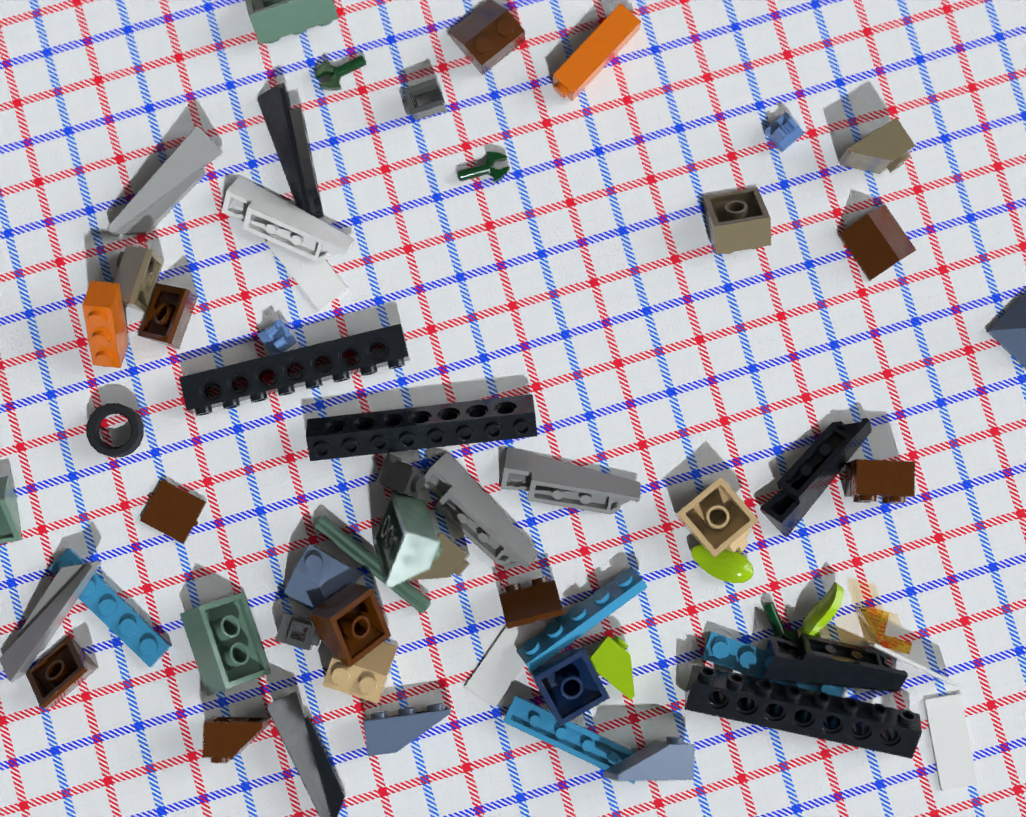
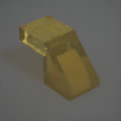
(875, 624)

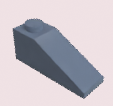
(657, 761)

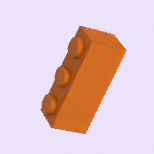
(105, 324)

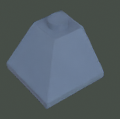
(1011, 330)
(318, 577)

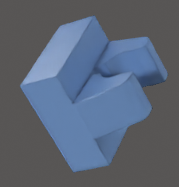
(784, 132)
(277, 337)

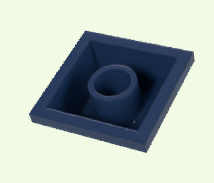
(569, 685)

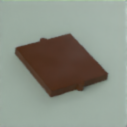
(173, 511)

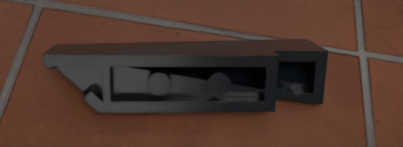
(814, 473)
(830, 664)

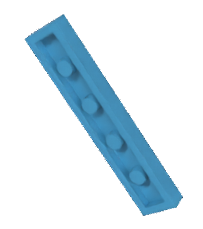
(117, 614)
(581, 618)
(749, 661)
(568, 737)

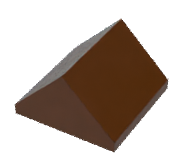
(876, 242)
(168, 315)
(59, 672)

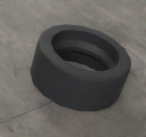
(95, 420)

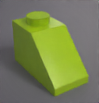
(614, 664)

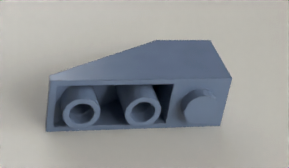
(392, 733)

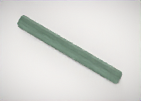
(369, 562)

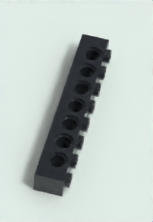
(196, 385)
(421, 427)
(803, 711)

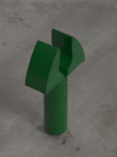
(338, 72)
(485, 169)
(777, 624)

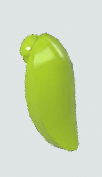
(725, 566)
(823, 611)

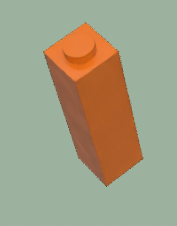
(595, 52)

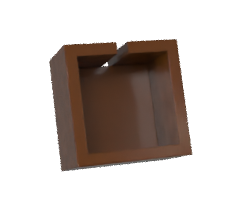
(880, 479)

